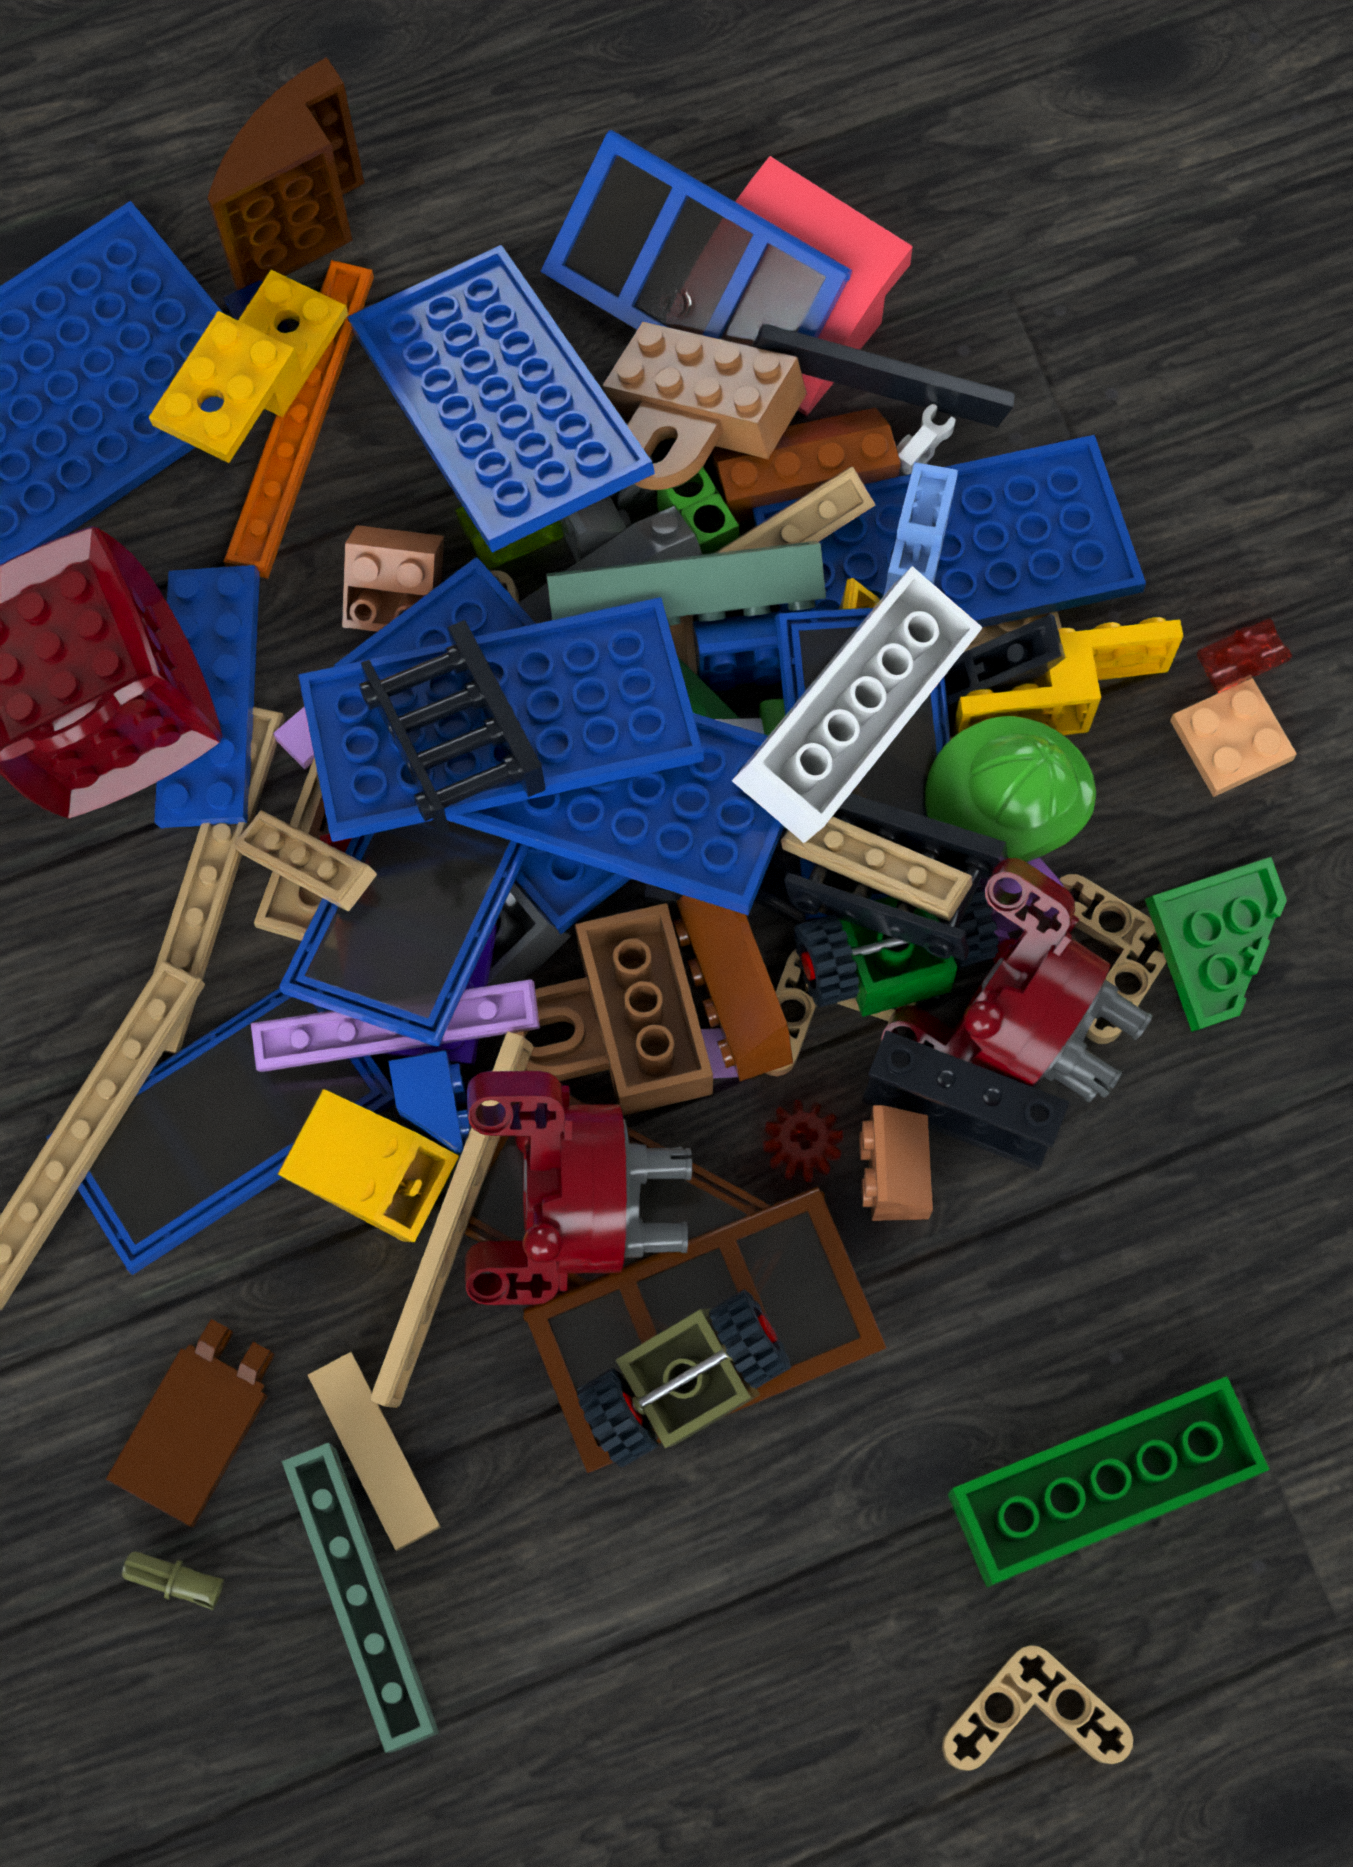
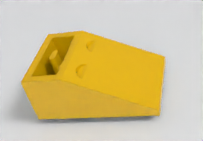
(368, 1166)

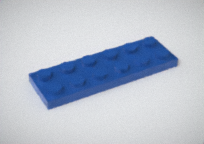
(220, 623)

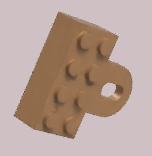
(703, 397)
(628, 1014)

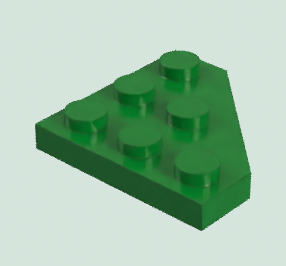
(1217, 937)

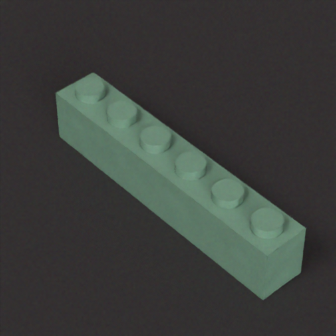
(698, 583)
(360, 1598)

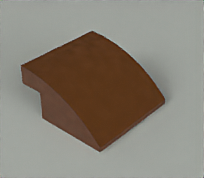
(286, 179)

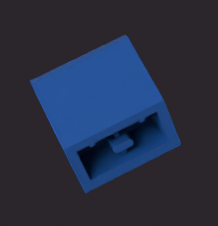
(737, 651)
(430, 1098)

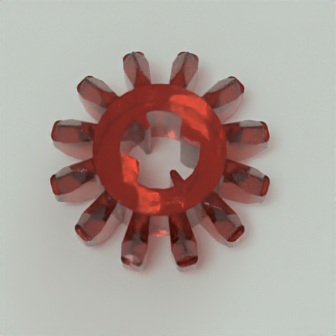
(791, 1152)

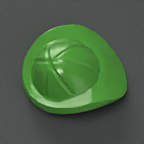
(1013, 785)

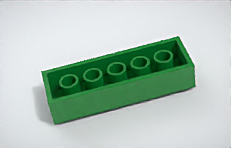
(1107, 1481)

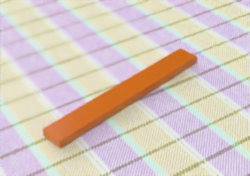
(295, 435)

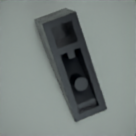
(1006, 661)

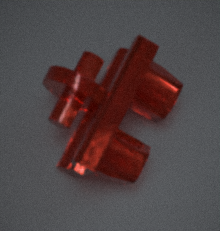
(1243, 655)

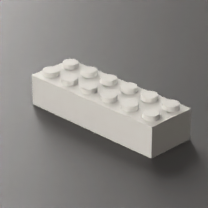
(857, 705)

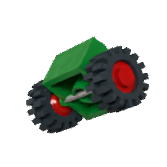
(884, 971)

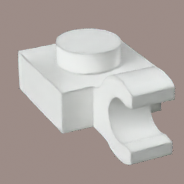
(922, 445)

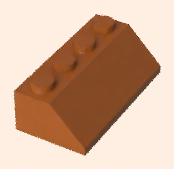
(805, 460)
(737, 987)

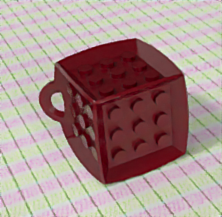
(94, 677)

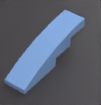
(922, 522)

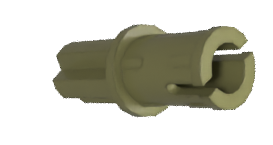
(173, 1579)

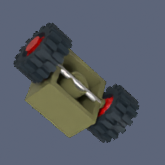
(683, 1379)

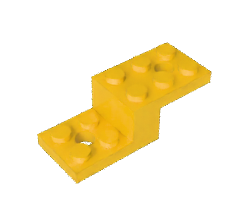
(248, 366)
(1070, 690)

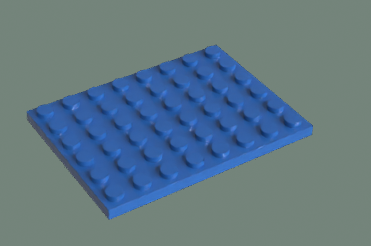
(82, 366)

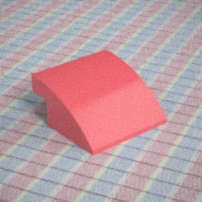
(842, 234)

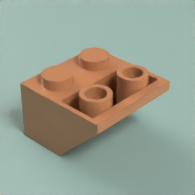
(387, 574)
(899, 1165)

